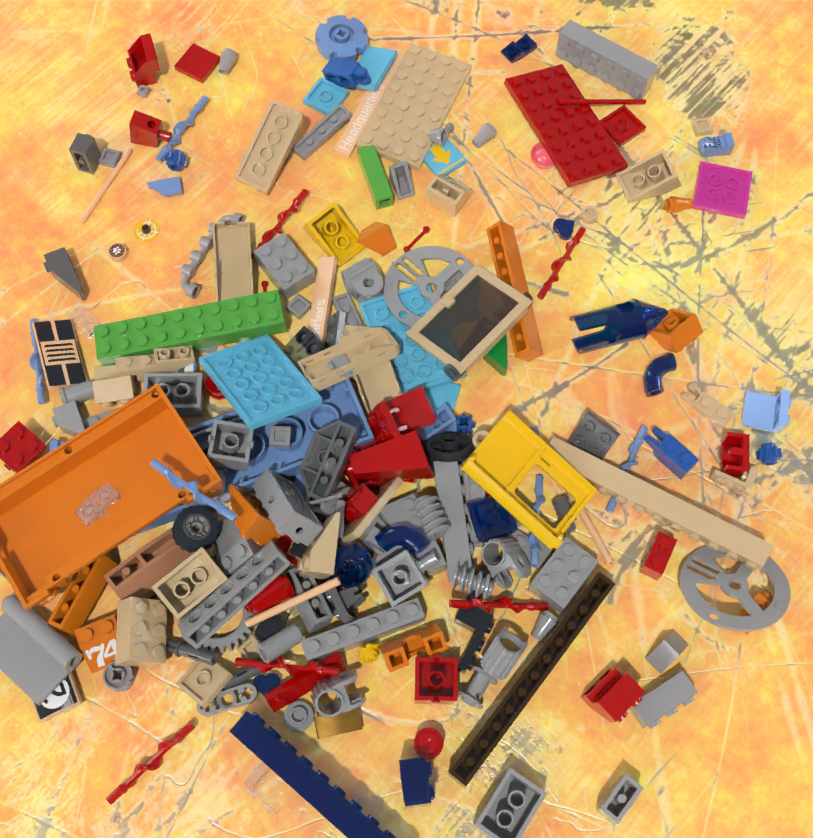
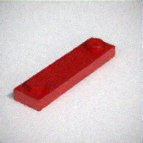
(300, 684)

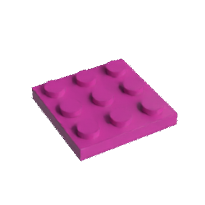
(722, 190)

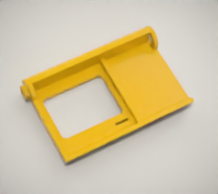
(504, 462)

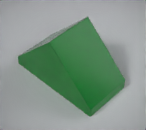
(498, 357)

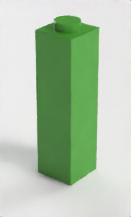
(375, 177)

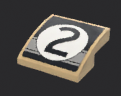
(61, 700)

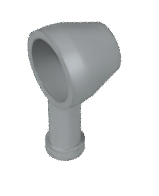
(440, 135)

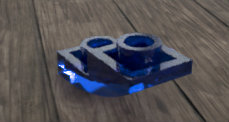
(520, 49)

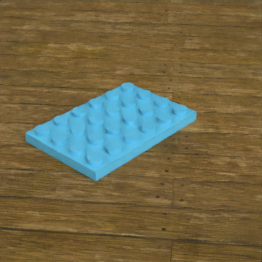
(413, 365)
(259, 381)

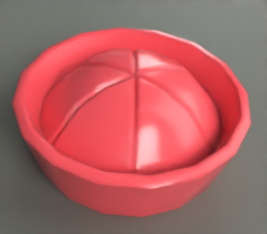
(540, 157)

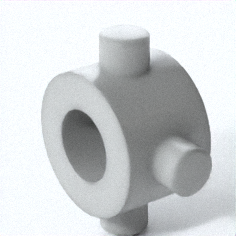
(143, 91)

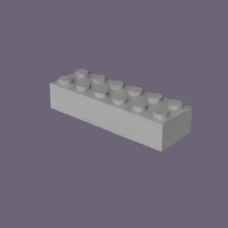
(605, 60)

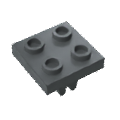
(594, 436)
(345, 602)

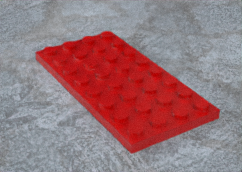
(567, 132)

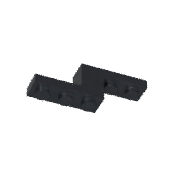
(477, 622)

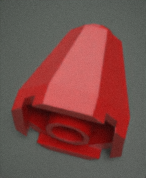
(273, 594)

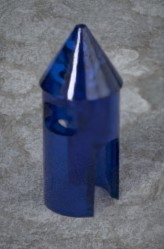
(622, 324)

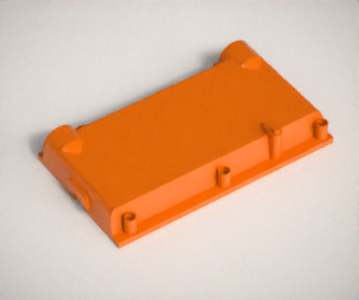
(38, 523)

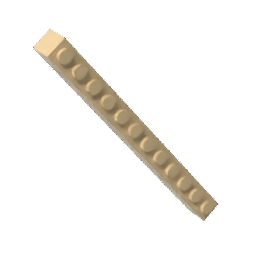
(666, 507)

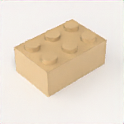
(141, 632)

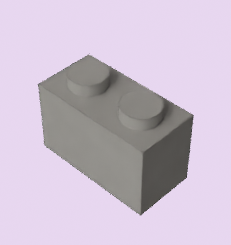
(619, 799)

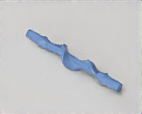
(180, 127)
(35, 364)
(633, 449)
(198, 496)
(532, 540)

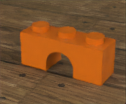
(422, 641)

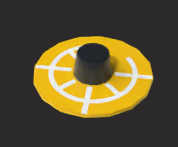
(146, 230)

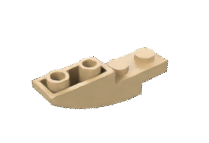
(162, 361)

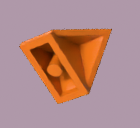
(377, 238)

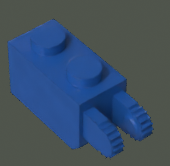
(345, 73)
(671, 453)

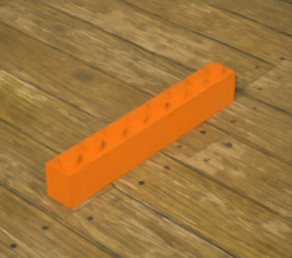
(510, 270)

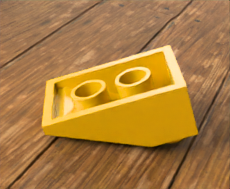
(334, 234)

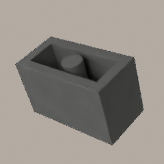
(85, 153)

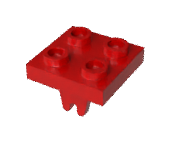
(383, 424)

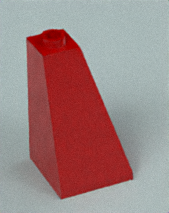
(394, 458)

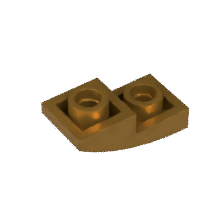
(340, 724)

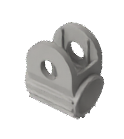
(363, 280)
(512, 559)
(500, 661)
(342, 701)

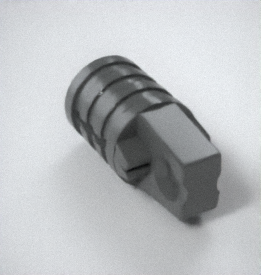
(561, 507)

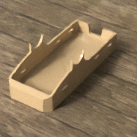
(269, 147)
(232, 260)
(359, 350)
(378, 385)

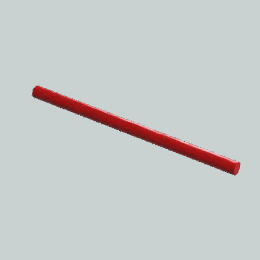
(600, 101)

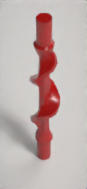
(282, 217)
(558, 263)
(502, 602)
(290, 668)
(153, 764)

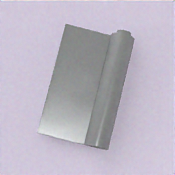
(33, 651)

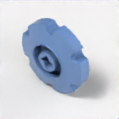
(341, 38)

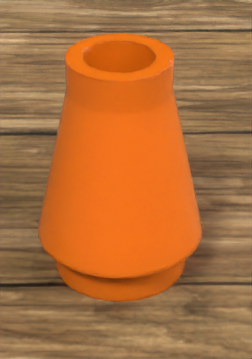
(677, 204)

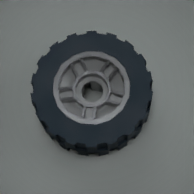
(202, 521)

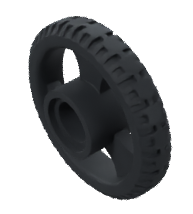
(449, 446)

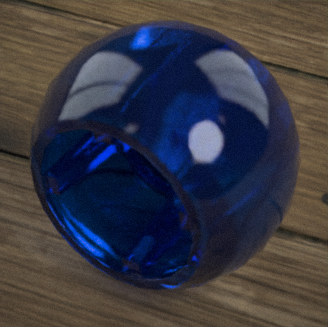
(352, 574)

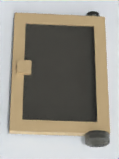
(469, 321)

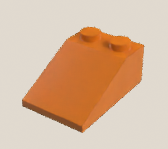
(252, 518)

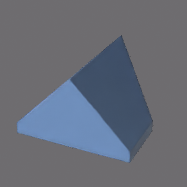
(446, 423)

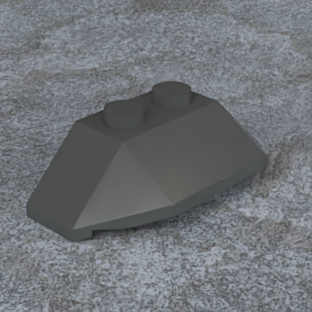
(327, 458)

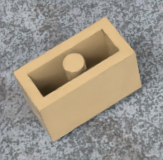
(114, 390)

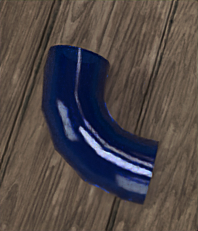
(655, 371)
(402, 536)

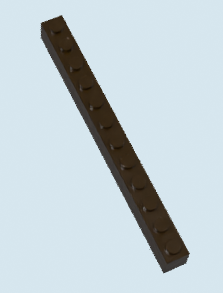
(530, 680)

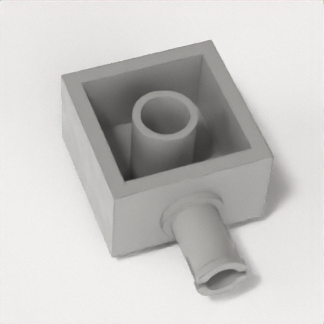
(404, 575)

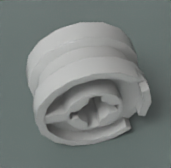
(127, 681)

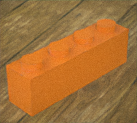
(81, 596)

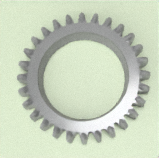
(233, 638)

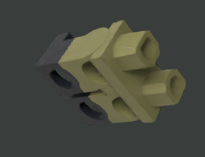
(303, 345)

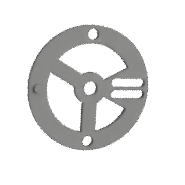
(416, 257)
(758, 618)

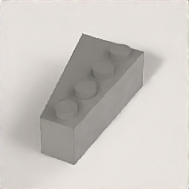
(404, 513)

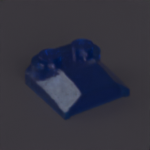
(490, 520)

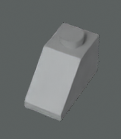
(69, 418)

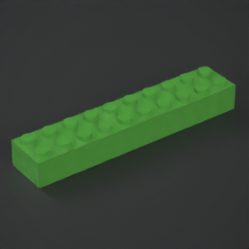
(197, 326)

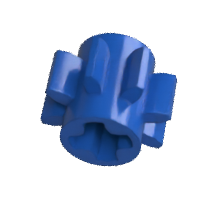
(176, 160)
(463, 419)
(769, 454)

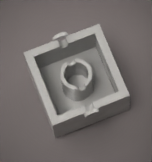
(230, 445)

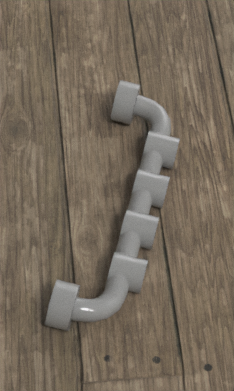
(188, 271)

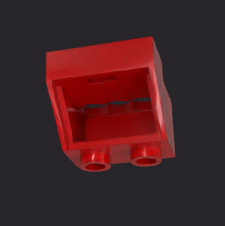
(143, 61)
(613, 695)

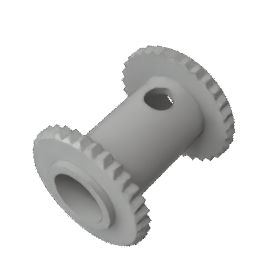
(477, 688)

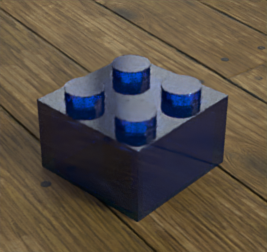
(415, 782)

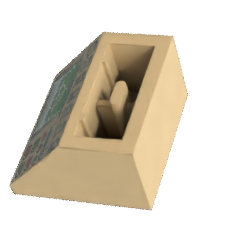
(447, 193)

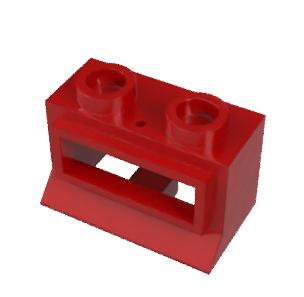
(735, 453)
(358, 502)

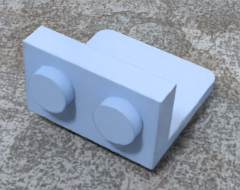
(766, 411)

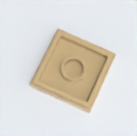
(204, 682)

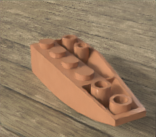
(147, 567)

